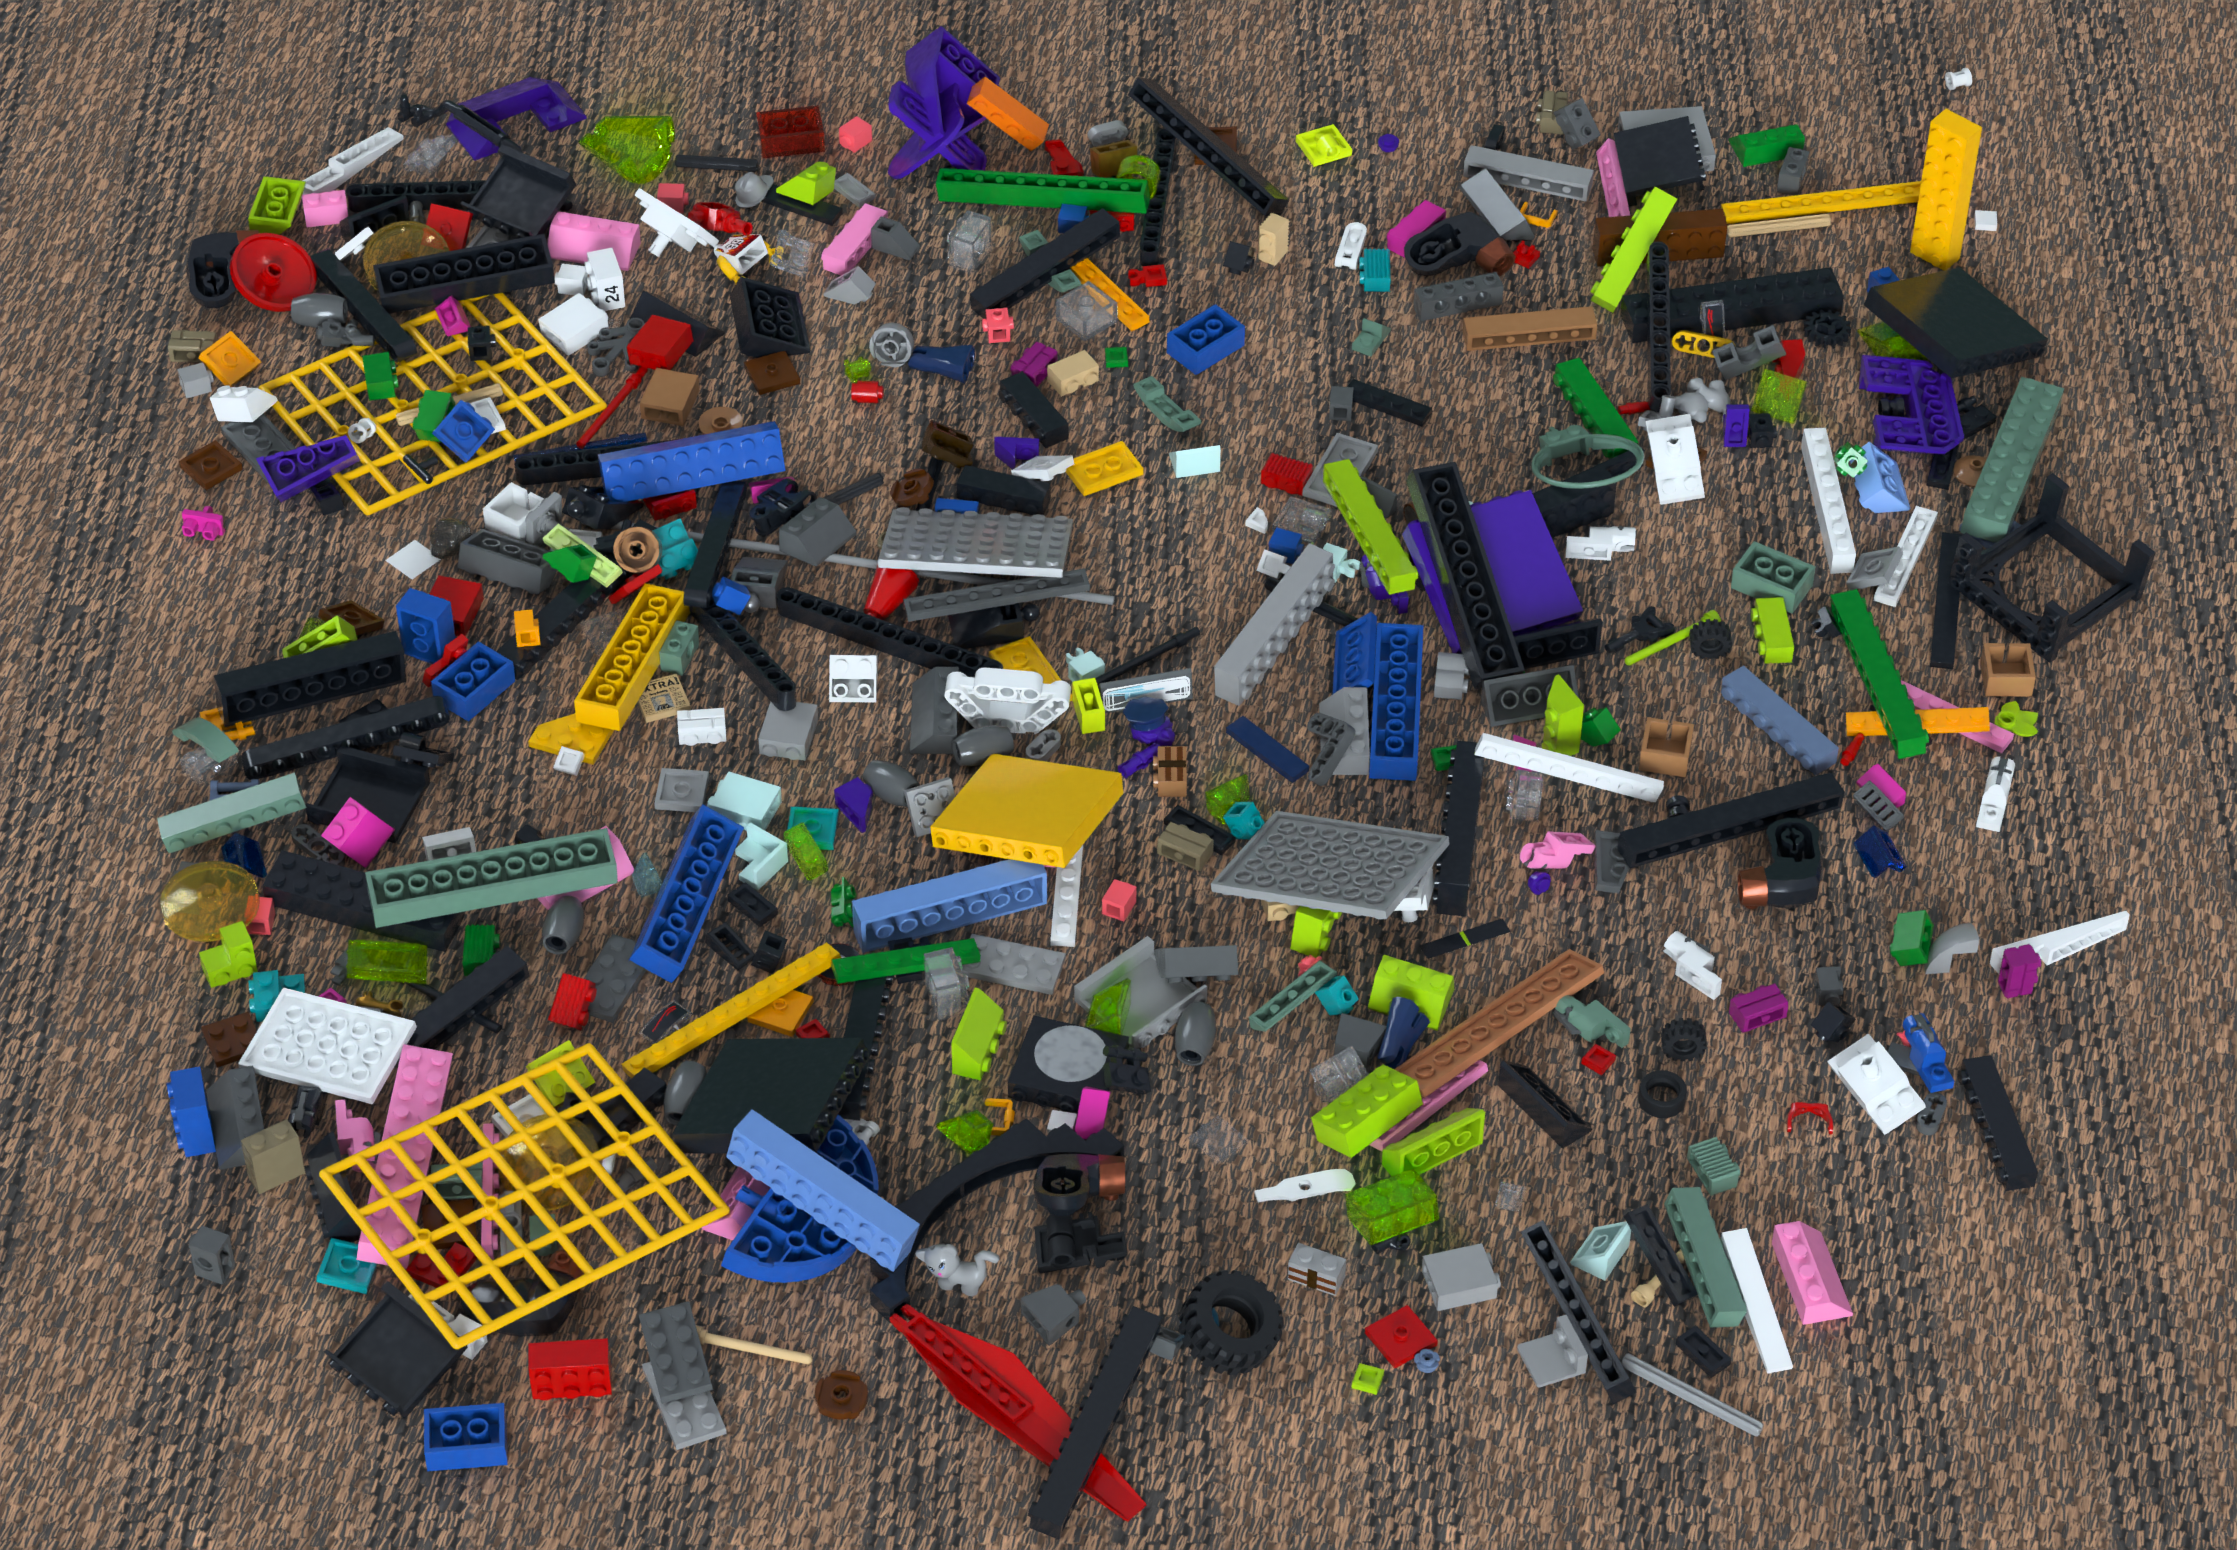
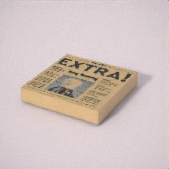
(663, 698)

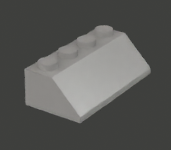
(1351, 706)

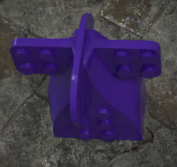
(936, 106)

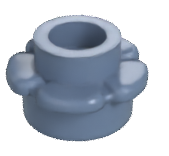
(1427, 1366)

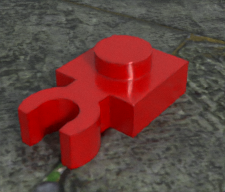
(1150, 275)

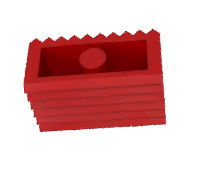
(1286, 474)
(572, 1002)

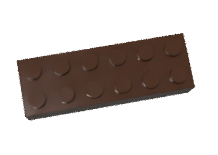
(1686, 233)

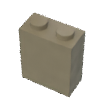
(273, 1156)

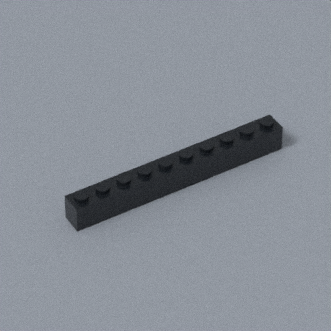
(1208, 147)
(564, 614)
(1729, 820)
(1095, 1422)

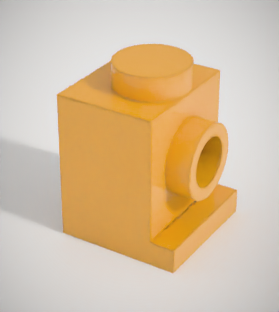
(526, 628)

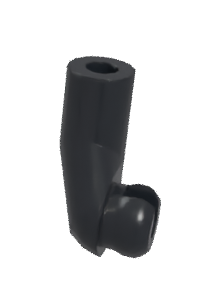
(1398, 1242)

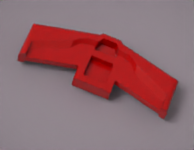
(1063, 160)

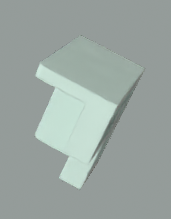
(764, 853)

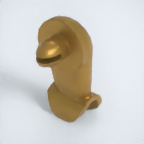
(390, 1008)

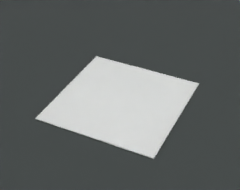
(412, 559)

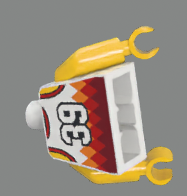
(741, 253)

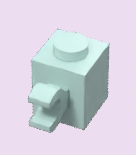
(1341, 563)
(1084, 665)

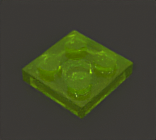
(1779, 396)

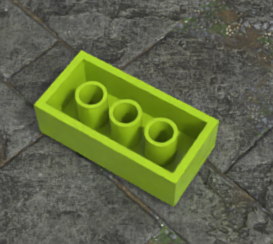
(1367, 1110)

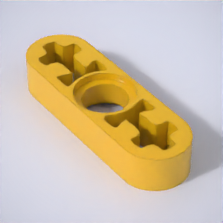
(1689, 337)

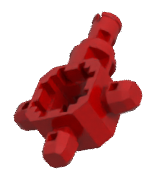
(719, 217)

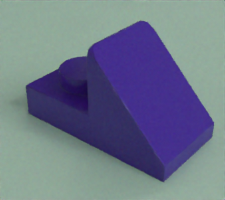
(1735, 425)
(1011, 448)

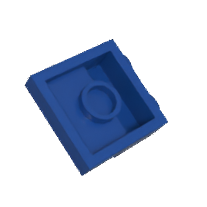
(463, 430)

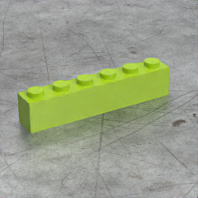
(1633, 249)

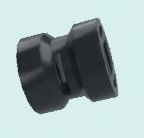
(1891, 407)
(1677, 806)

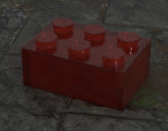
(790, 131)

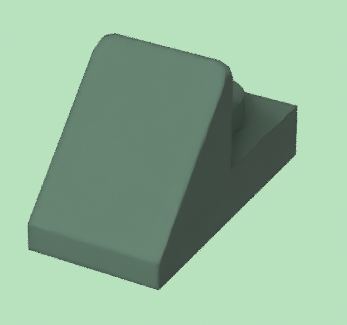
(1370, 337)

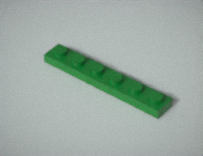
(898, 961)

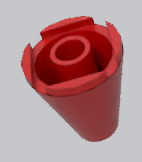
(889, 590)

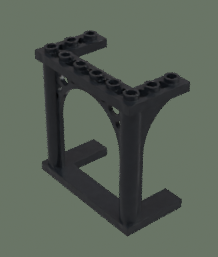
(2056, 625)

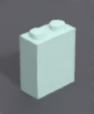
(746, 800)

